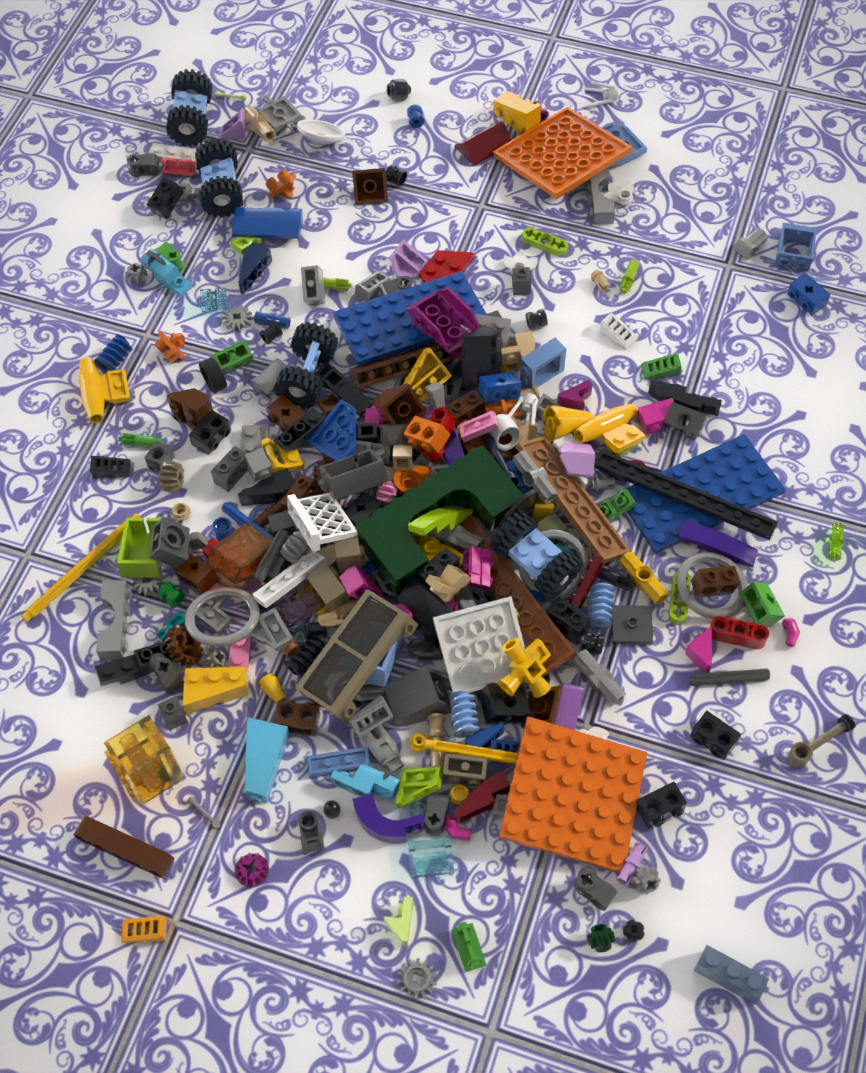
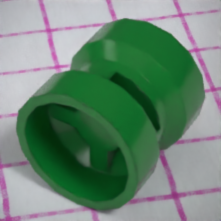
(173, 596)

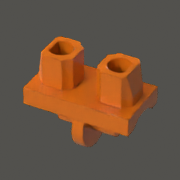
(283, 187)
(173, 343)
(504, 408)

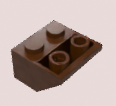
(189, 406)

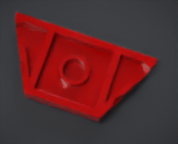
(445, 263)

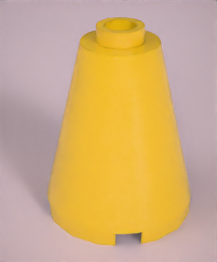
(563, 421)

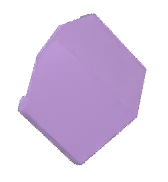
(407, 261)
(578, 459)

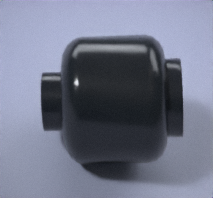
(398, 89)

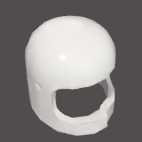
(505, 426)

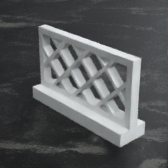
(307, 523)

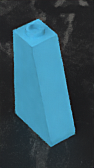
(263, 757)

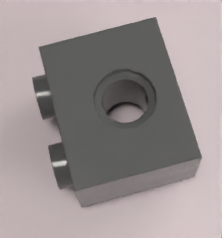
(169, 543)

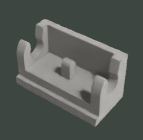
(267, 379)

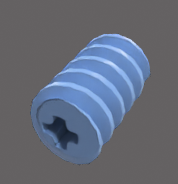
(600, 604)
(463, 714)

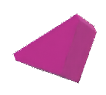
(700, 651)

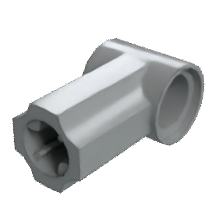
(747, 246)

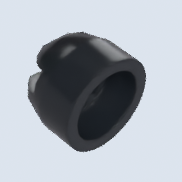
(336, 808)

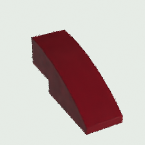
(482, 797)

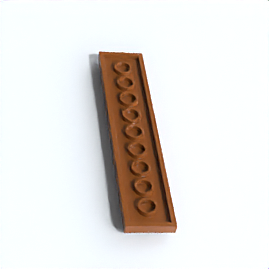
(532, 618)

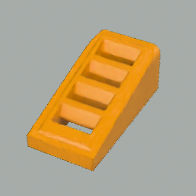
(160, 936)

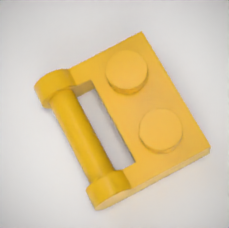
(290, 460)

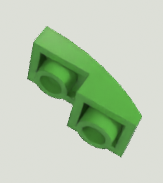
(617, 505)

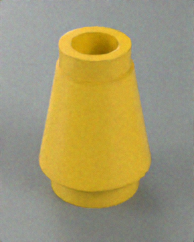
(272, 687)

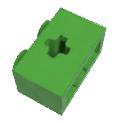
(233, 357)
(762, 604)

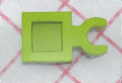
(242, 243)

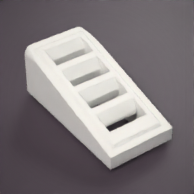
(610, 323)

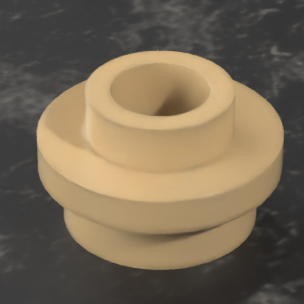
(181, 507)

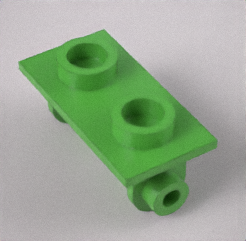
(468, 946)

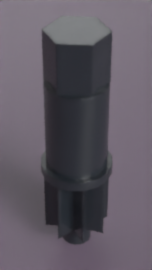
(616, 579)

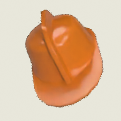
(407, 479)

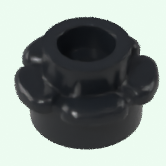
(638, 935)

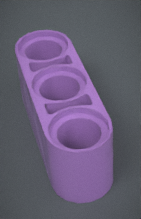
(569, 706)

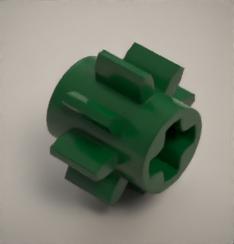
(601, 938)

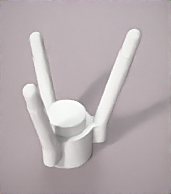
(610, 92)
(528, 404)

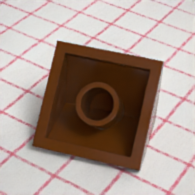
(370, 186)
(546, 706)

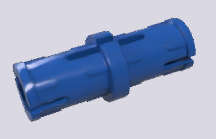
(261, 318)

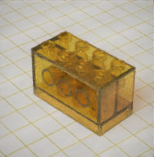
(143, 761)

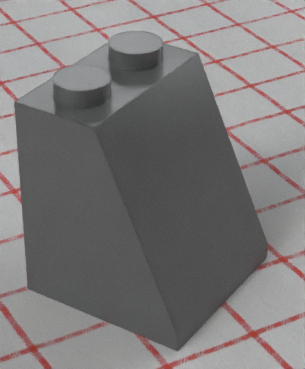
(417, 696)

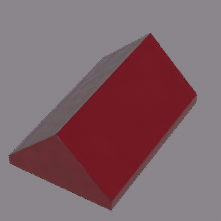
(483, 143)

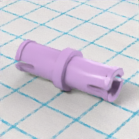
(632, 863)

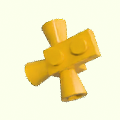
(526, 667)

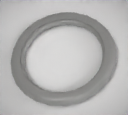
(581, 551)
(695, 606)
(223, 640)

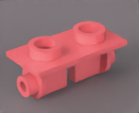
(182, 167)

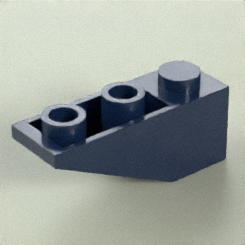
(254, 262)

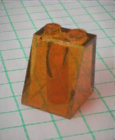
(239, 554)

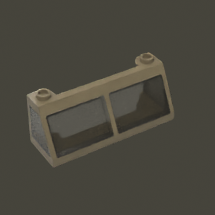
(354, 655)

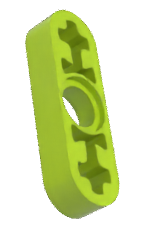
(555, 241)
(680, 604)

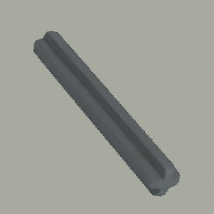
(729, 677)

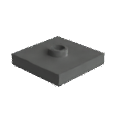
(632, 624)

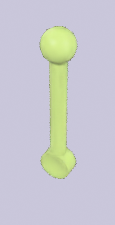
(243, 97)

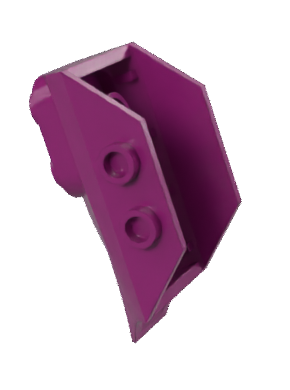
(445, 319)

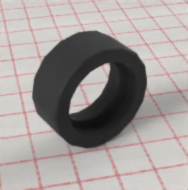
(212, 375)

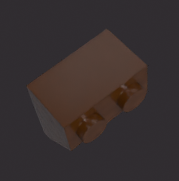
(399, 405)

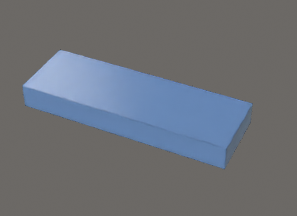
(343, 760)

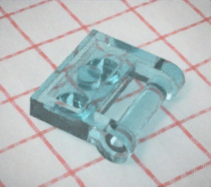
(433, 862)

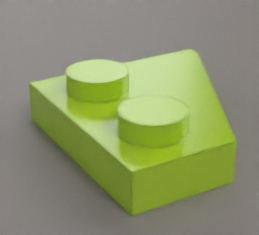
(417, 784)

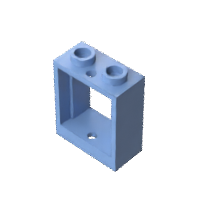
(790, 233)
(543, 363)

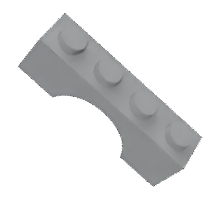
(601, 207)
(112, 641)

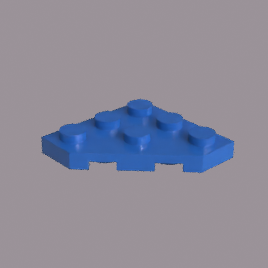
(337, 433)

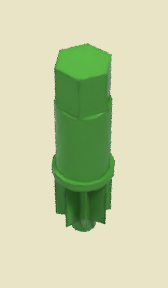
(138, 440)

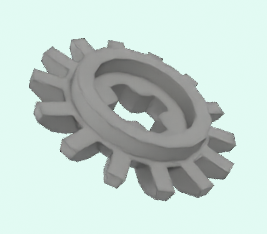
(229, 318)
(147, 587)
(420, 970)

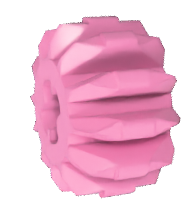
(386, 492)

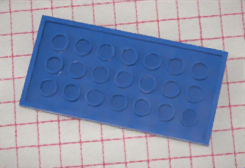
(384, 327)
(727, 471)

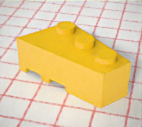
(517, 112)
(213, 685)

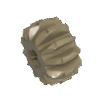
(171, 477)

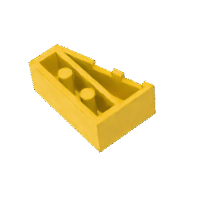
(425, 372)

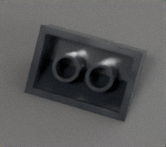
(480, 355)
(423, 605)

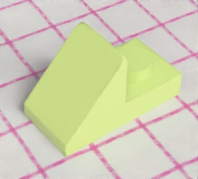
(401, 926)

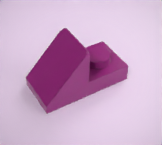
(574, 396)

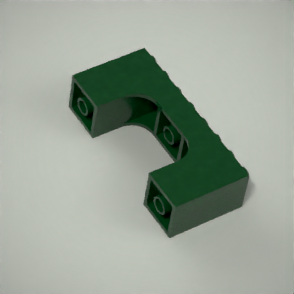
(469, 481)

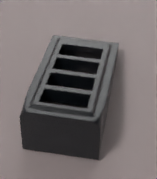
(103, 461)

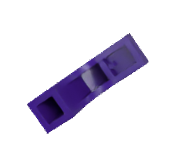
(383, 828)

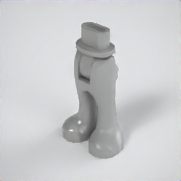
(383, 748)

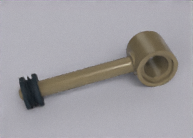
(845, 723)

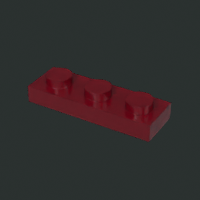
(584, 584)

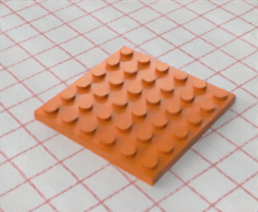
(562, 152)
(573, 795)

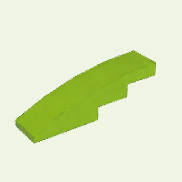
(439, 519)

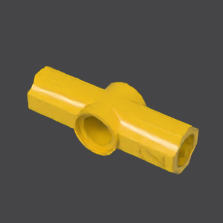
(651, 585)

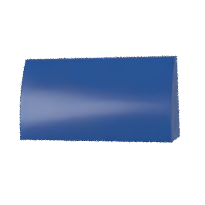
(267, 222)

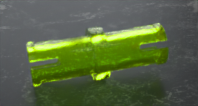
(836, 541)

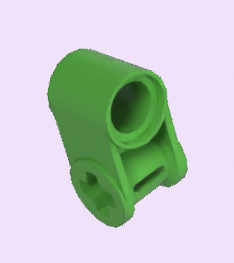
(170, 254)

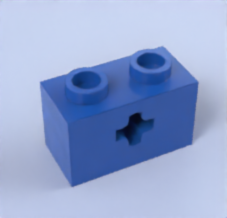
(808, 294)
(499, 386)

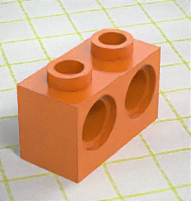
(426, 434)

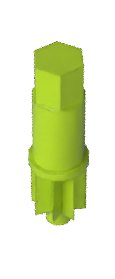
(628, 278)
(337, 284)

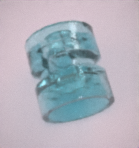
(213, 299)

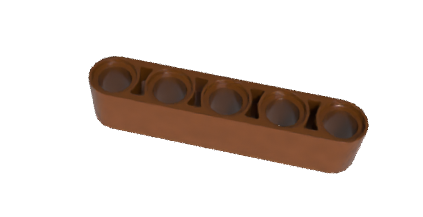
(124, 847)

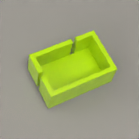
(135, 550)

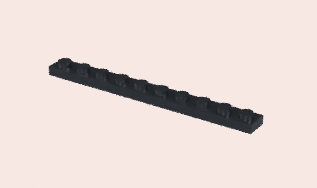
(685, 494)

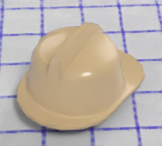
(338, 615)

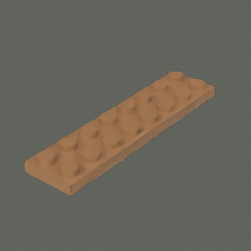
(576, 502)

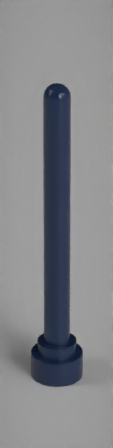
(499, 458)

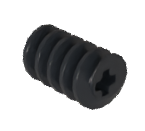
(305, 656)

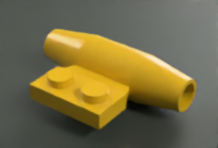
(97, 389)
(613, 427)

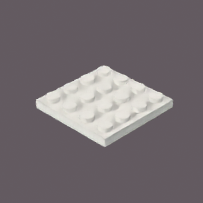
(474, 641)

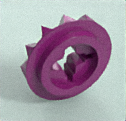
(255, 878)

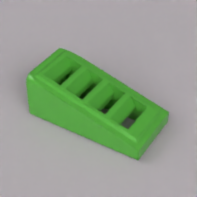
(668, 360)

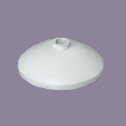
(320, 131)

